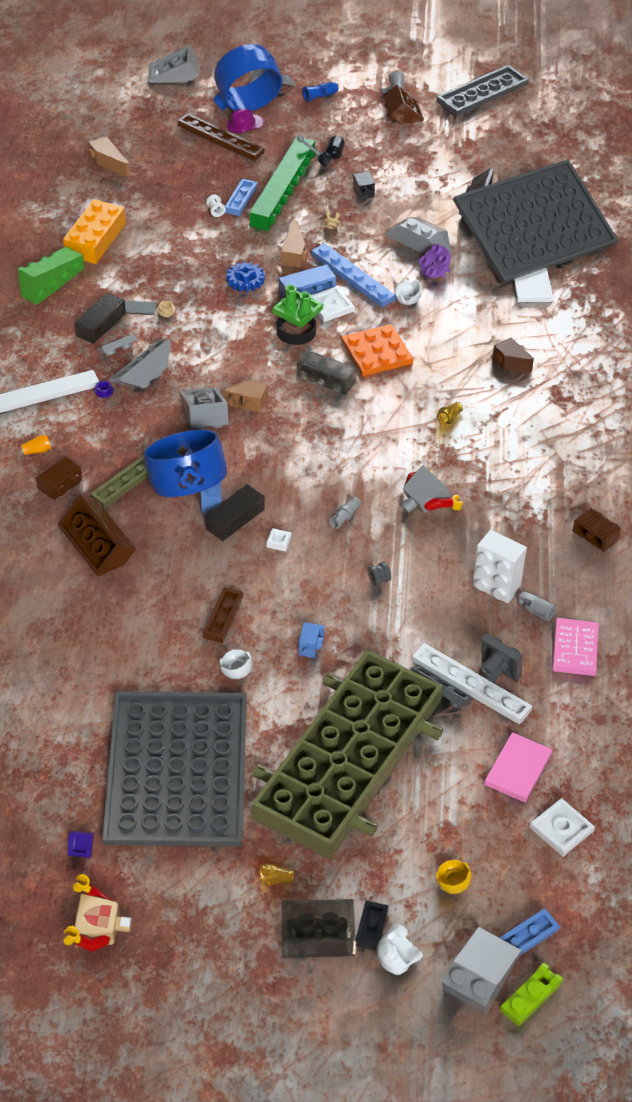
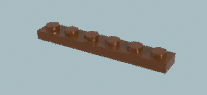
(221, 137)

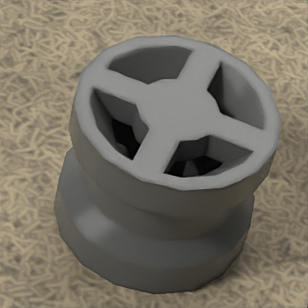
(379, 573)

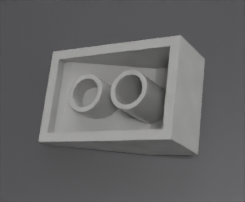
(175, 67)
(204, 408)
(480, 970)

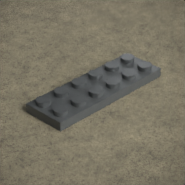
(482, 90)

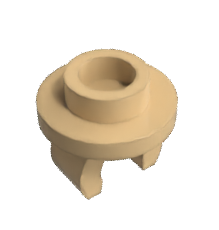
(331, 223)

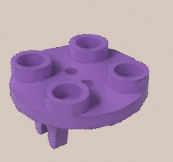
(435, 262)

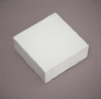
(279, 539)

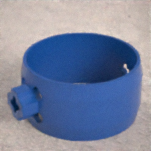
(239, 62)
(203, 452)

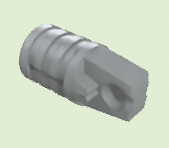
(537, 605)

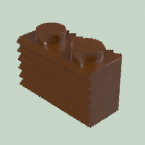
(59, 478)
(597, 529)

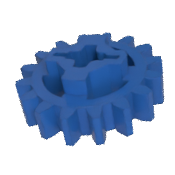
(245, 277)

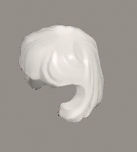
(396, 952)

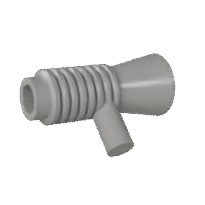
(395, 78)

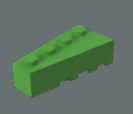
(49, 274)

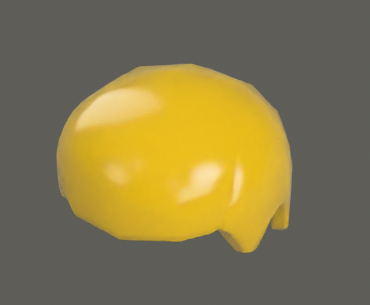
(454, 876)

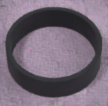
(295, 339)

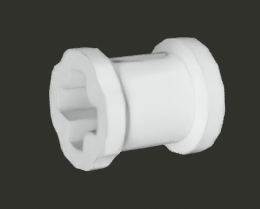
(213, 205)

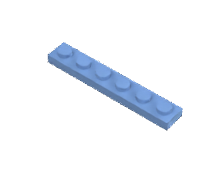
(353, 275)

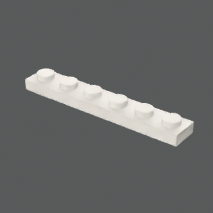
(472, 683)

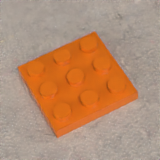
(377, 350)

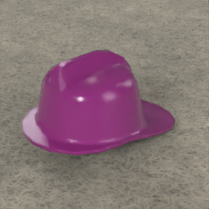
(244, 120)

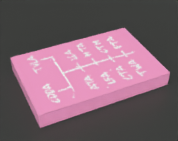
(575, 647)

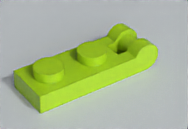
(531, 995)

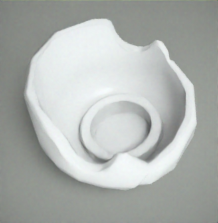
(408, 292)
(236, 664)

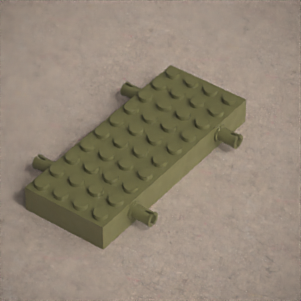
(347, 754)

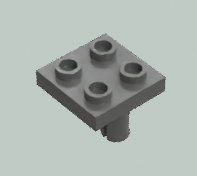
(500, 659)

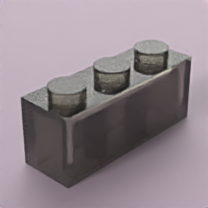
(100, 318)
(326, 372)
(234, 512)

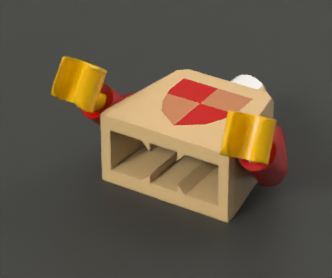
(96, 918)

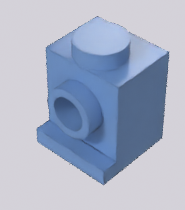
(311, 639)

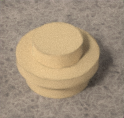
(166, 309)

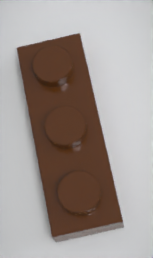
(223, 615)

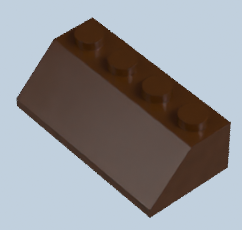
(96, 535)

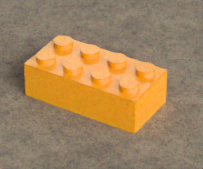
(95, 230)

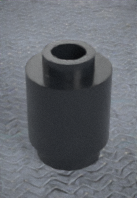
(335, 146)

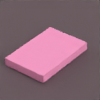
(518, 767)

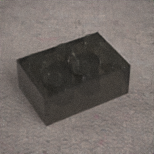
(318, 928)

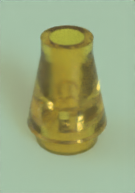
(448, 414)
(274, 875)

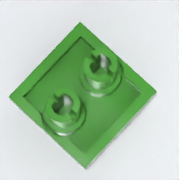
(297, 307)

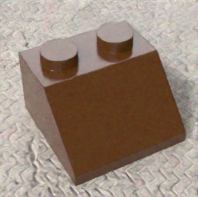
(402, 106)

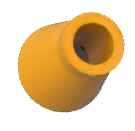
(36, 445)

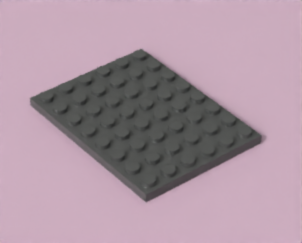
(535, 220)
(197, 786)

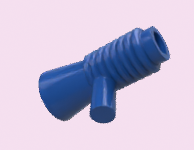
(312, 92)

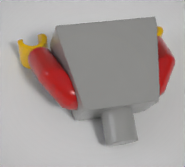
(427, 492)

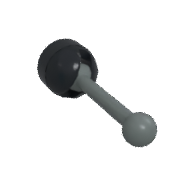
(323, 157)

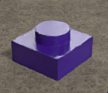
(80, 844)

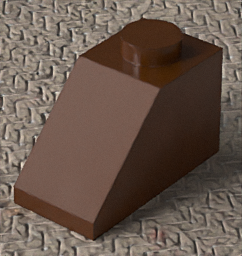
(512, 356)

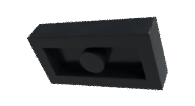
(371, 925)

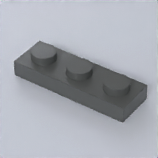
(454, 695)

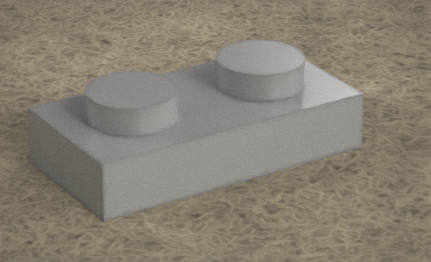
(124, 343)

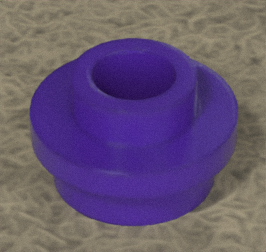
(103, 389)

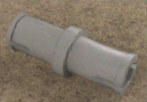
(344, 512)

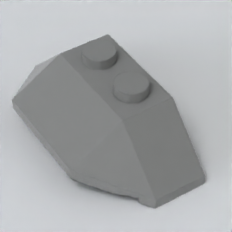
(419, 234)
(145, 366)

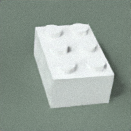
(499, 566)

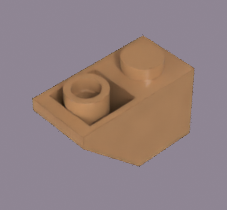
(247, 395)

